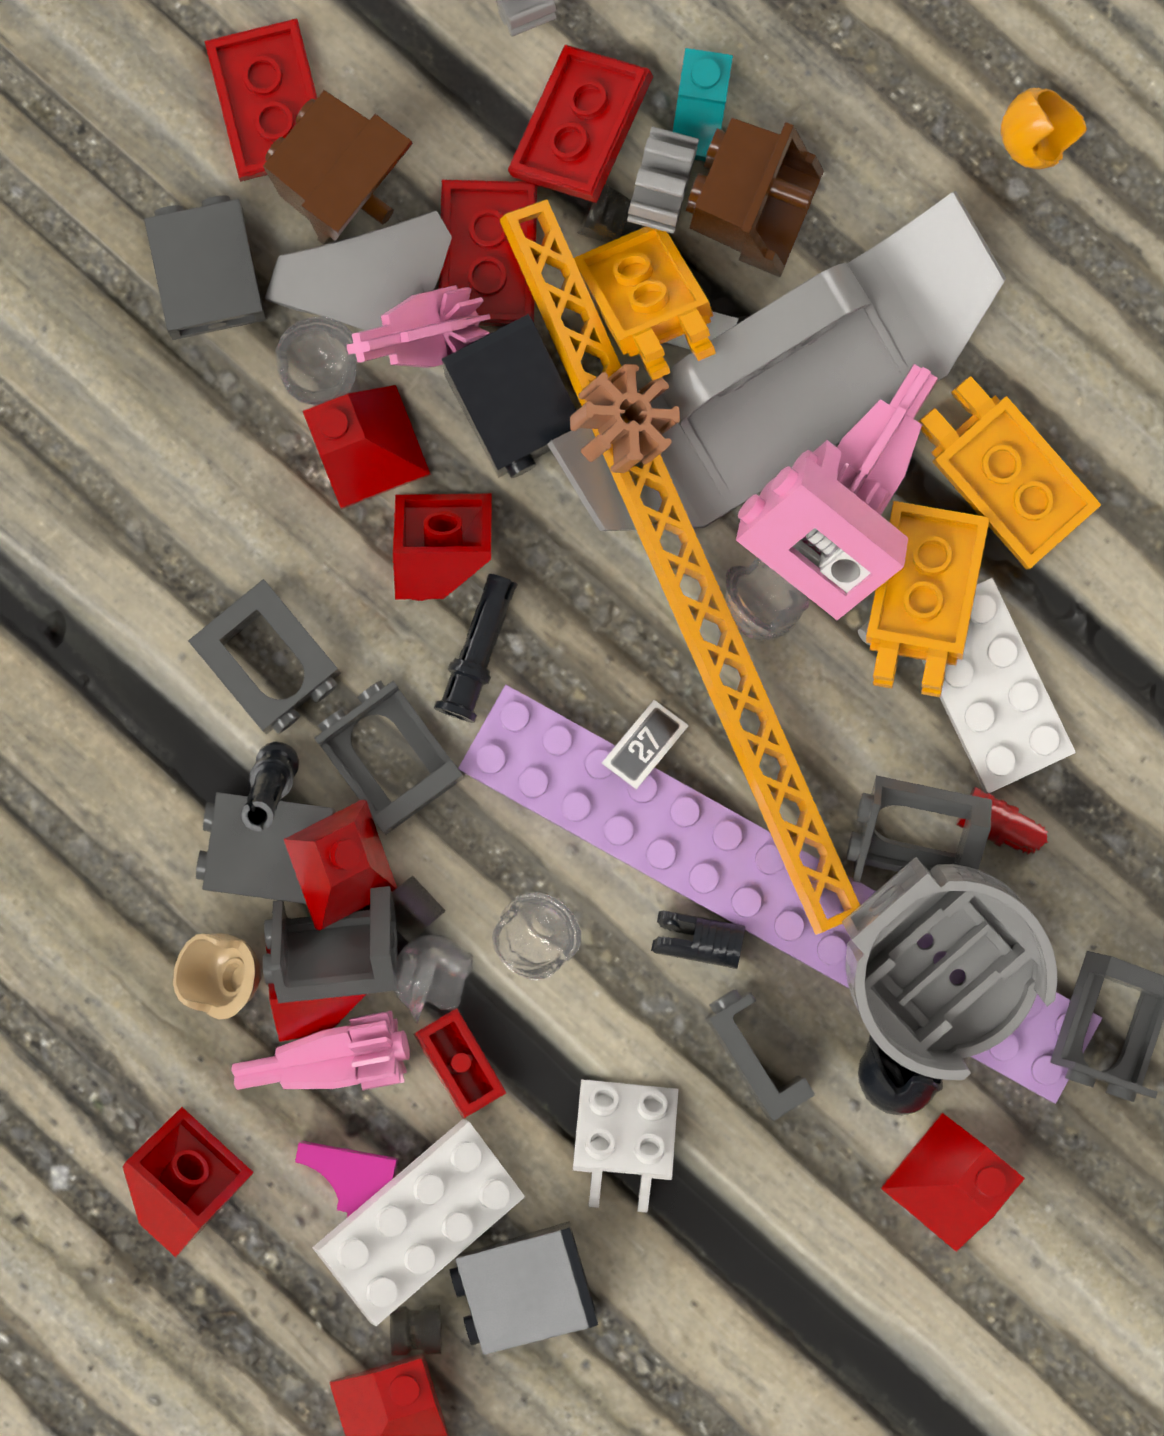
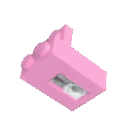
(821, 534)

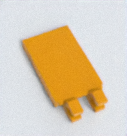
(647, 296)
(1008, 473)
(929, 601)

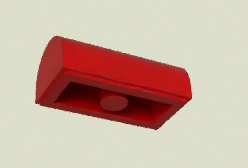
(460, 1063)

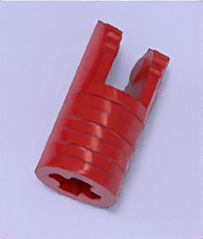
(1011, 827)

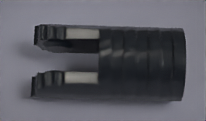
(712, 941)

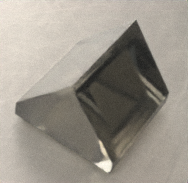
(606, 217)
(414, 909)

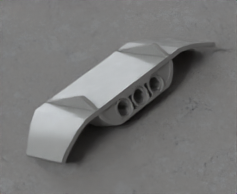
(806, 368)

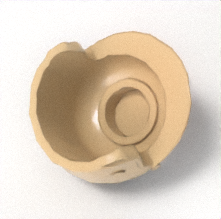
(216, 974)

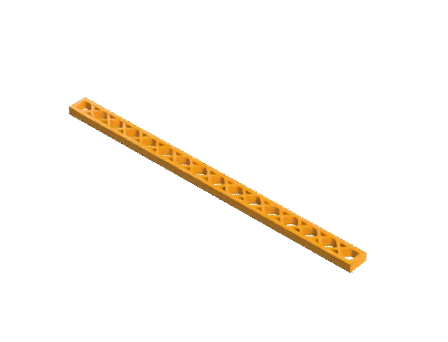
(673, 518)

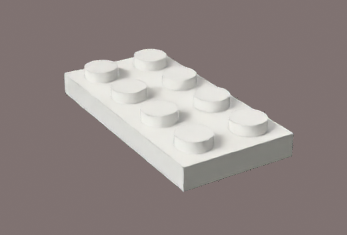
(1000, 699)
(419, 1222)

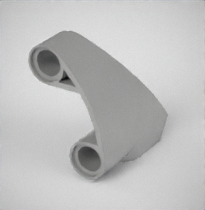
(363, 274)

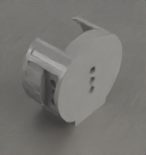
(910, 1000)

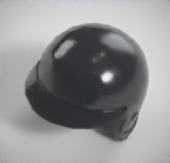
(893, 1086)

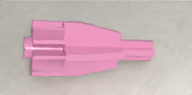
(423, 329)
(883, 441)
(363, 1053)

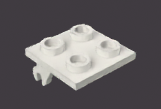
(625, 1132)

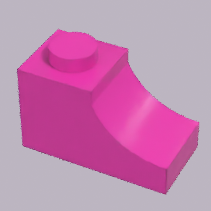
(350, 1172)

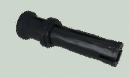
(470, 669)
(269, 784)

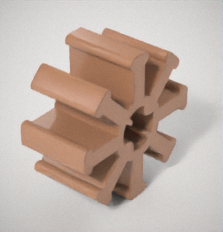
(633, 440)

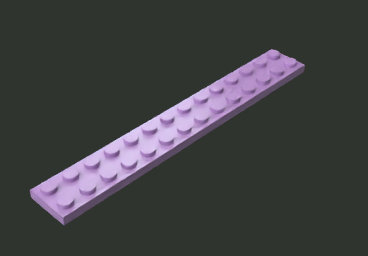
(705, 857)

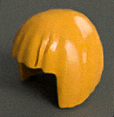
(1040, 128)

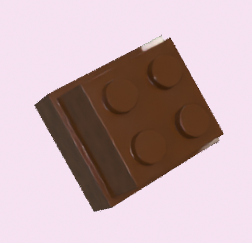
(335, 164)
(755, 192)

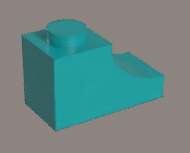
(702, 96)

